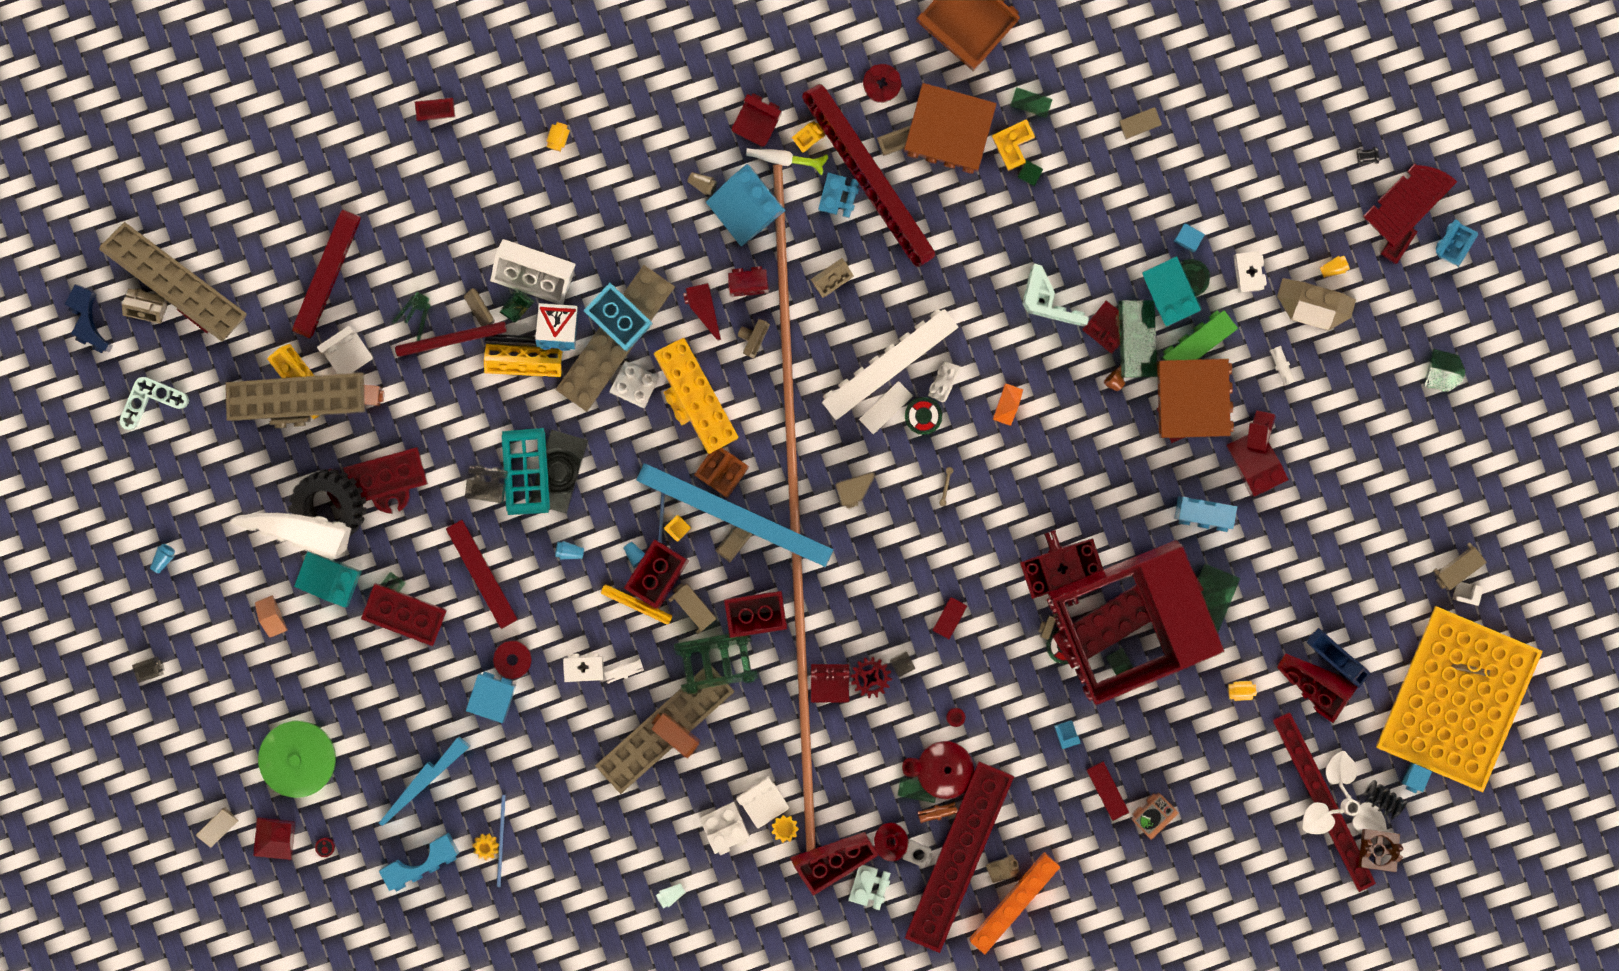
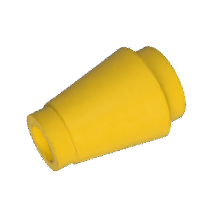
(1335, 267)

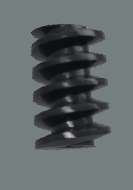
(1384, 799)

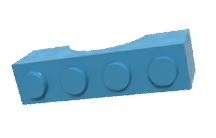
(397, 873)

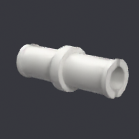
(1282, 365)
(623, 671)

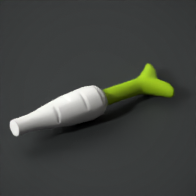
(786, 158)

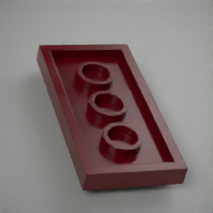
(403, 614)

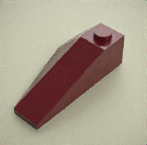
(1322, 687)

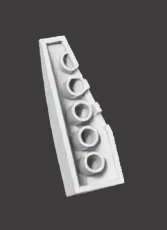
(305, 532)

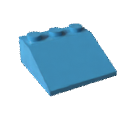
(745, 205)

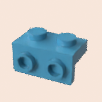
(1456, 243)

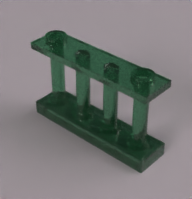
(704, 645)

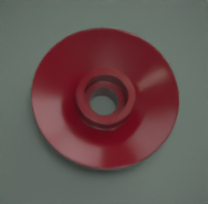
(884, 842)

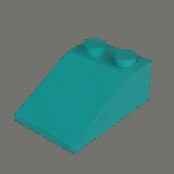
(1171, 291)
(327, 579)

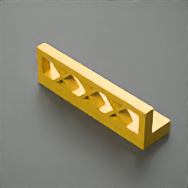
(522, 363)
(289, 366)

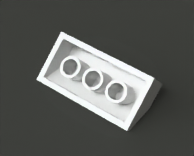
(532, 272)

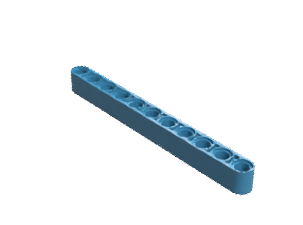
(734, 515)

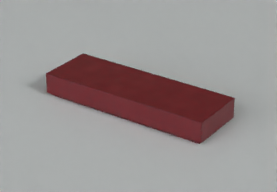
(1107, 791)

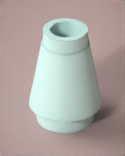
(670, 895)

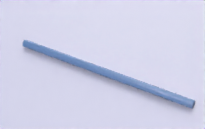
(661, 517)
(501, 841)

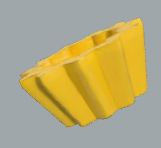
(785, 828)
(485, 846)

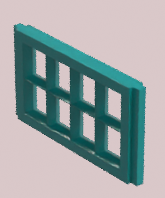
(523, 435)

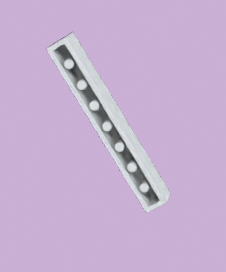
(890, 364)

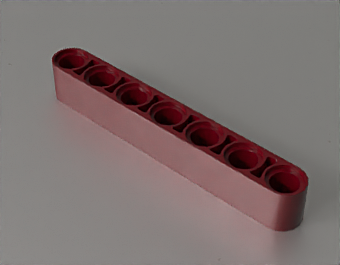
(326, 274)

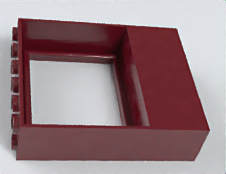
(1172, 606)

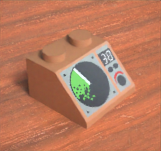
(1154, 815)

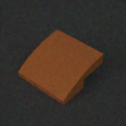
(721, 471)

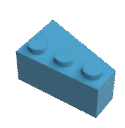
(1205, 513)

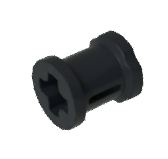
(1368, 156)

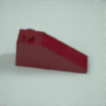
(701, 303)

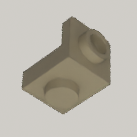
(1047, 626)
(1003, 868)

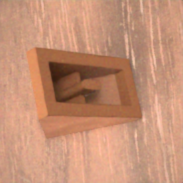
(270, 616)

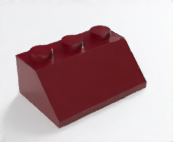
(656, 574)
(755, 614)

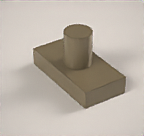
(753, 337)

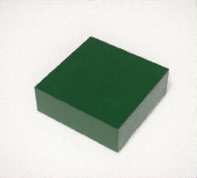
(1030, 173)

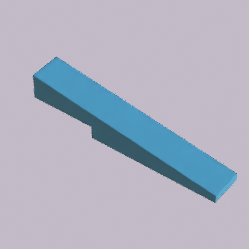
(426, 776)

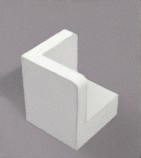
(1468, 593)

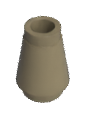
(703, 183)

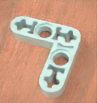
(144, 396)

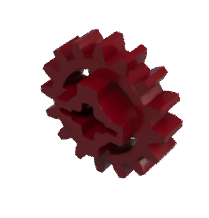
(880, 682)

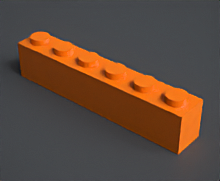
(1014, 903)

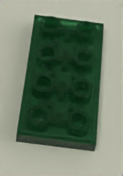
(1137, 338)
(1217, 592)

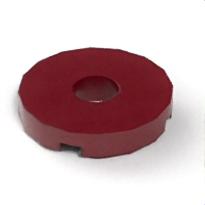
(502, 665)

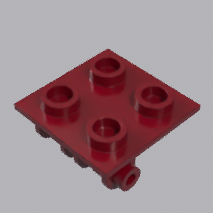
(1105, 327)
(830, 683)

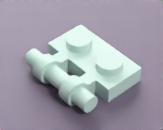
(863, 886)

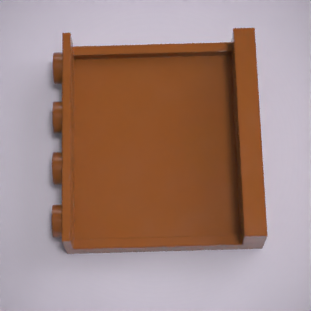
(969, 26)
(949, 128)
(1194, 398)

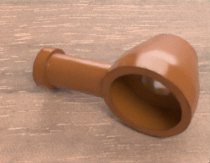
(1114, 380)

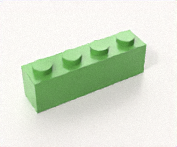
(1203, 339)

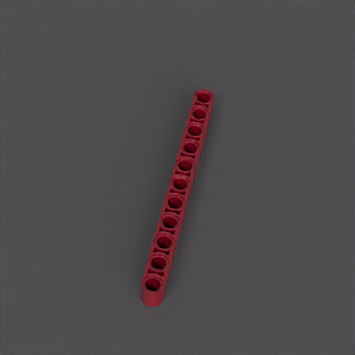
(868, 175)

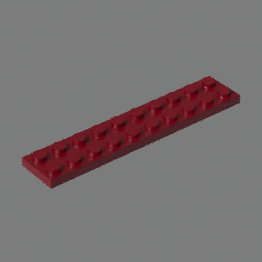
(959, 857)

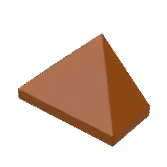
(1008, 404)

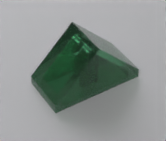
(516, 305)

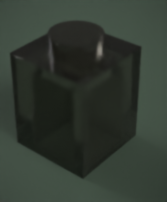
(902, 663)
(148, 669)

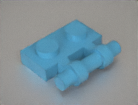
(833, 192)

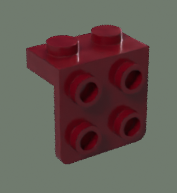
(756, 120)

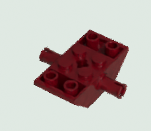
(1041, 571)

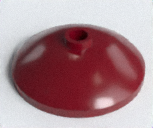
(932, 773)

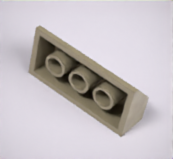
(853, 490)

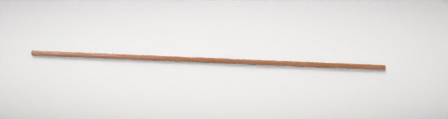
(794, 512)

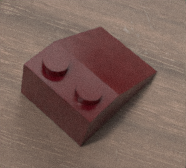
(748, 282)
(1257, 468)

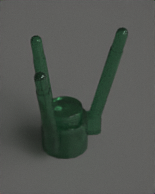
(418, 303)

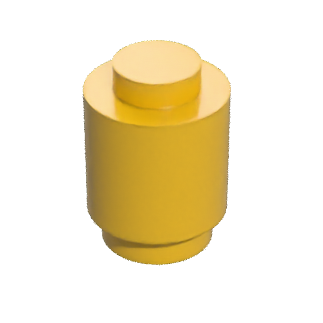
(557, 136)
(1242, 690)

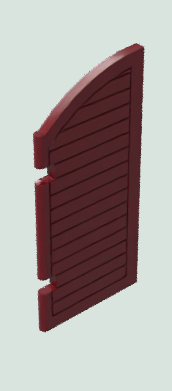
(1408, 201)

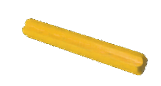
(636, 604)

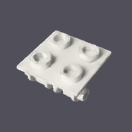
(945, 379)
(634, 384)

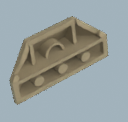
(1314, 304)

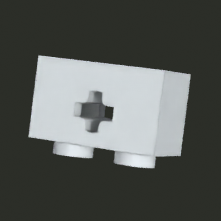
(1244, 262)
(573, 673)

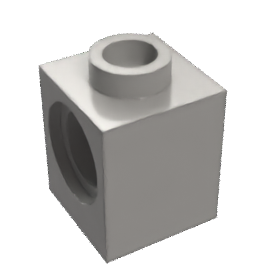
(912, 846)

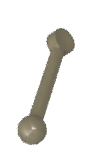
(949, 471)

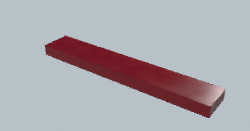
(481, 574)

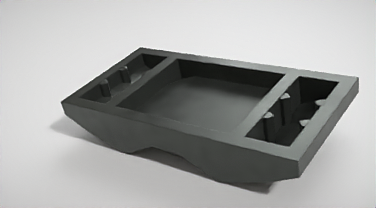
(563, 466)

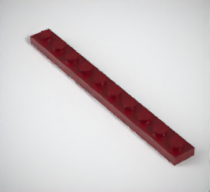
(1320, 793)

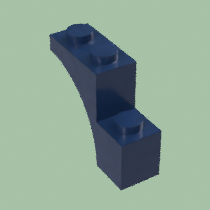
(82, 301)
(1338, 657)

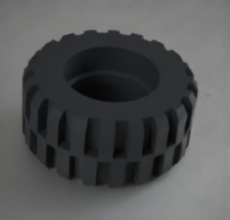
(338, 485)

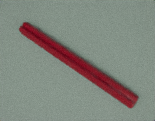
(450, 339)

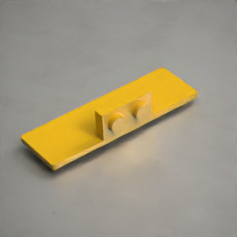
(693, 396)

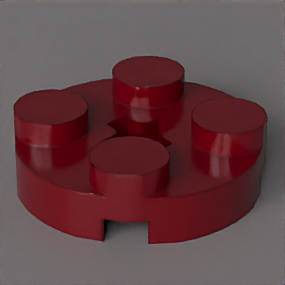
(872, 88)

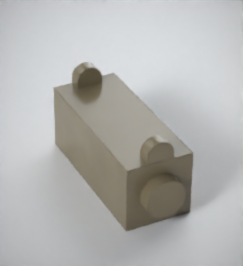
(1459, 568)
(693, 606)

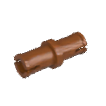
(937, 812)

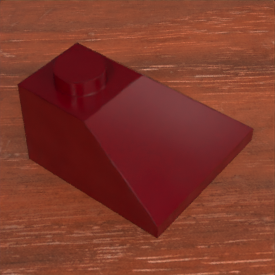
(274, 838)

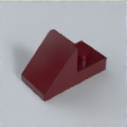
(1260, 430)

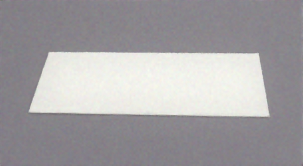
(886, 407)

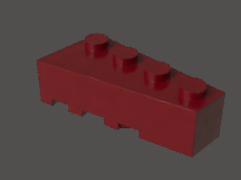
(833, 861)

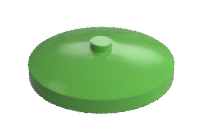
(297, 759)

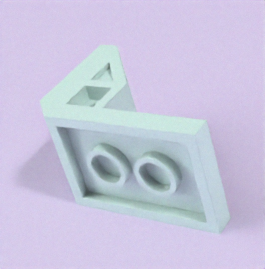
(1040, 287)

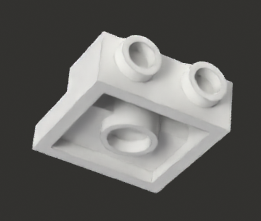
(724, 828)

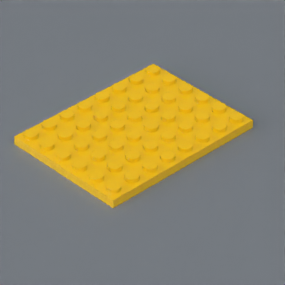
(1456, 717)

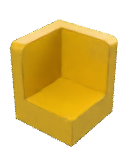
(677, 528)

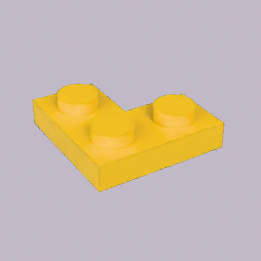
(1008, 141)

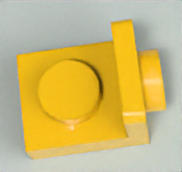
(808, 136)

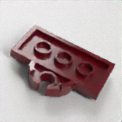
(389, 478)

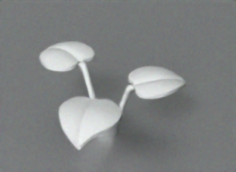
(1318, 817)

